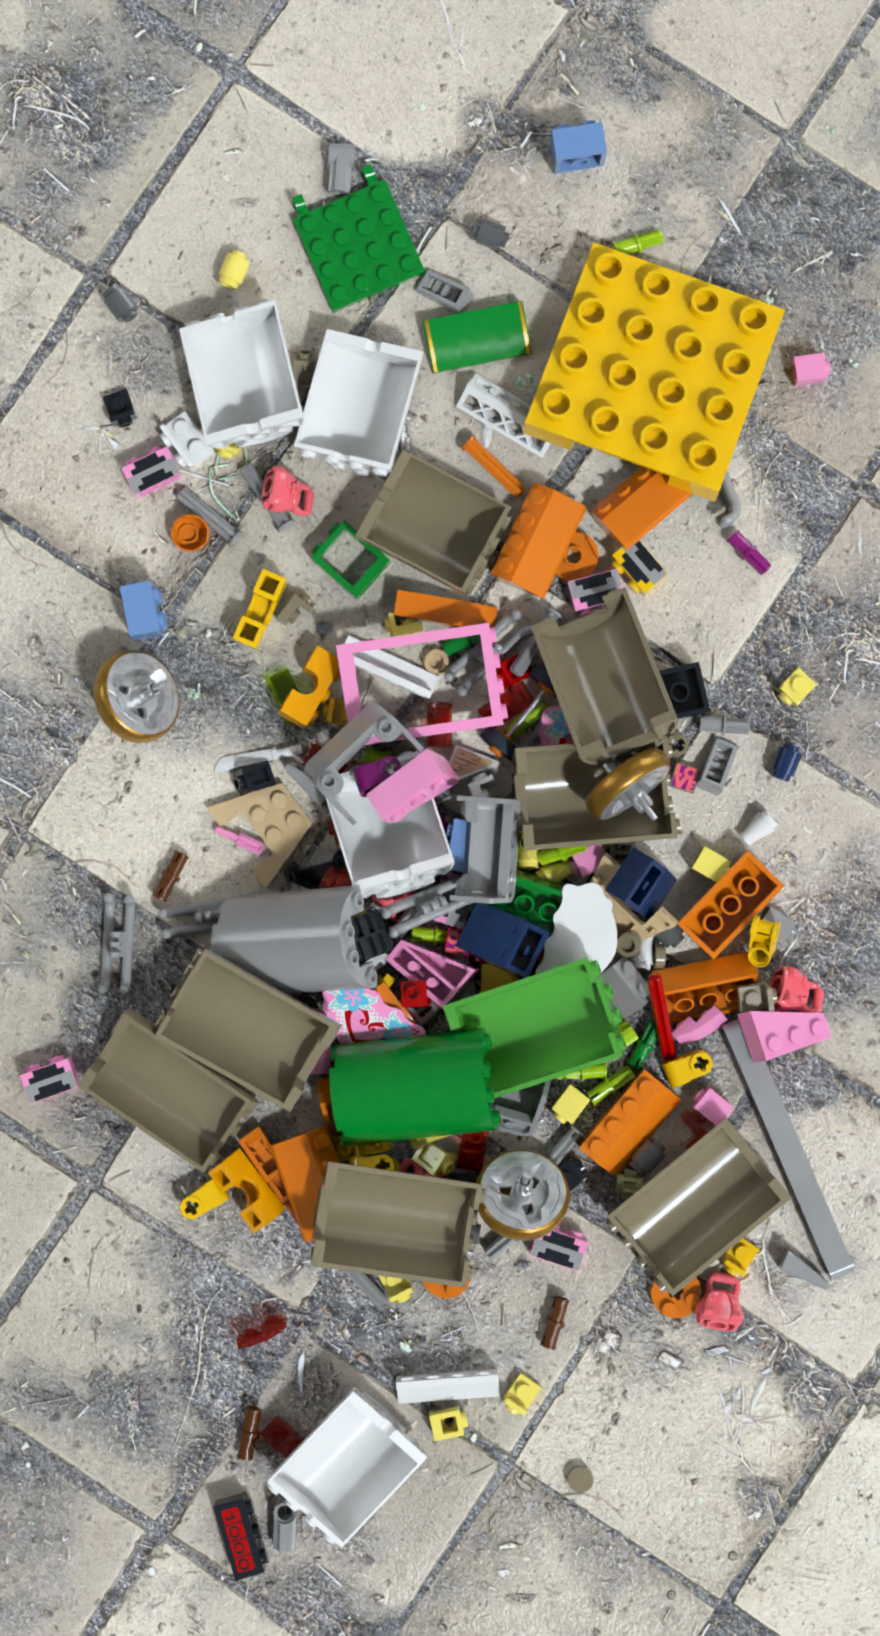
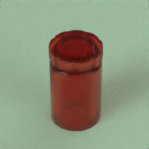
(439, 713)

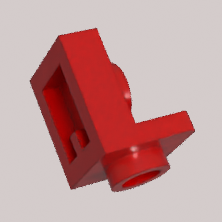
(508, 677)
(414, 994)

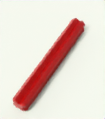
(661, 1017)

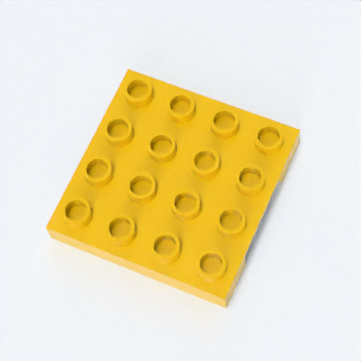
(654, 369)

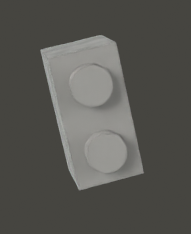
(628, 985)

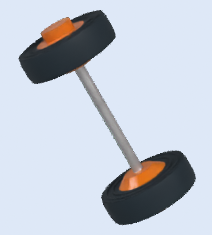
(500, 742)

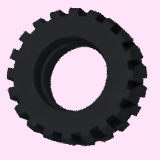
(371, 935)

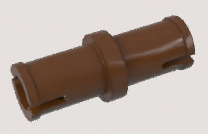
(170, 876)
(554, 1322)
(249, 1433)

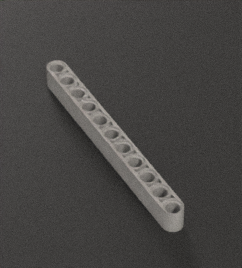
(790, 1155)

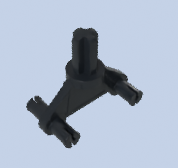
(312, 876)

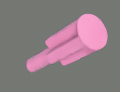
(242, 840)

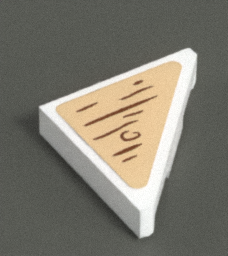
(470, 763)

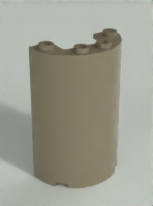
(607, 681)
(553, 796)
(245, 1028)
(167, 1092)
(698, 1207)
(395, 1224)

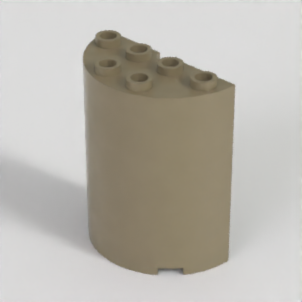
(435, 523)

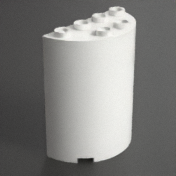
(242, 376)
(358, 403)
(385, 855)
(347, 1467)

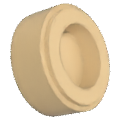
(436, 661)

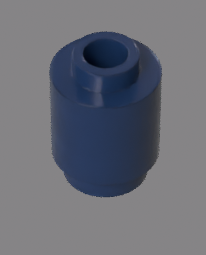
(785, 762)

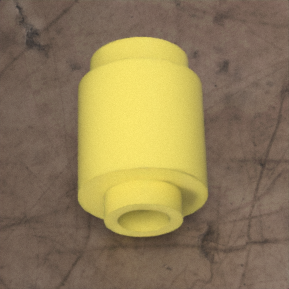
(233, 270)

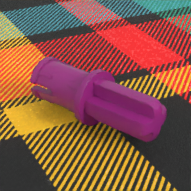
(749, 552)

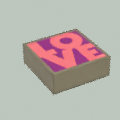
(684, 777)

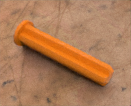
(494, 467)

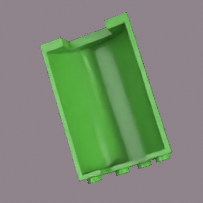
(544, 1025)

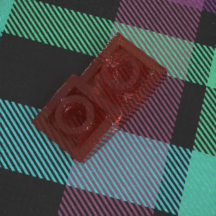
(516, 700)
(472, 1151)
(269, 1328)
(281, 1436)

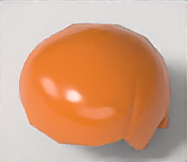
(189, 532)

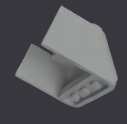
(369, 722)
(491, 850)
(522, 1109)

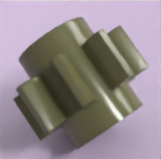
(627, 1183)

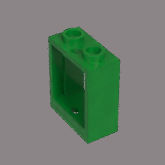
(368, 577)

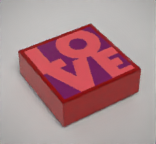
(451, 939)

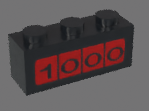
(241, 1536)

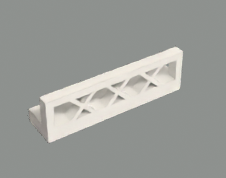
(506, 405)
(395, 671)
(447, 1386)

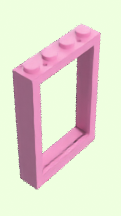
(491, 662)

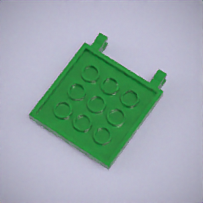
(358, 243)

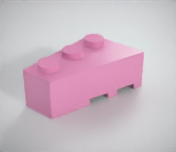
(412, 786)
(444, 975)
(781, 1032)

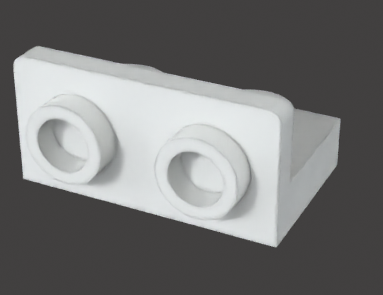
(186, 440)
(478, 781)

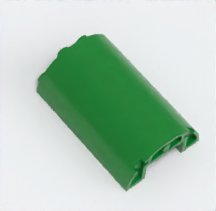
(413, 1087)

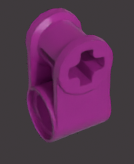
(372, 774)

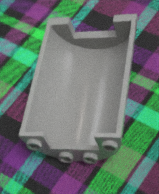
(295, 939)

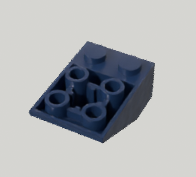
(641, 883)
(502, 940)

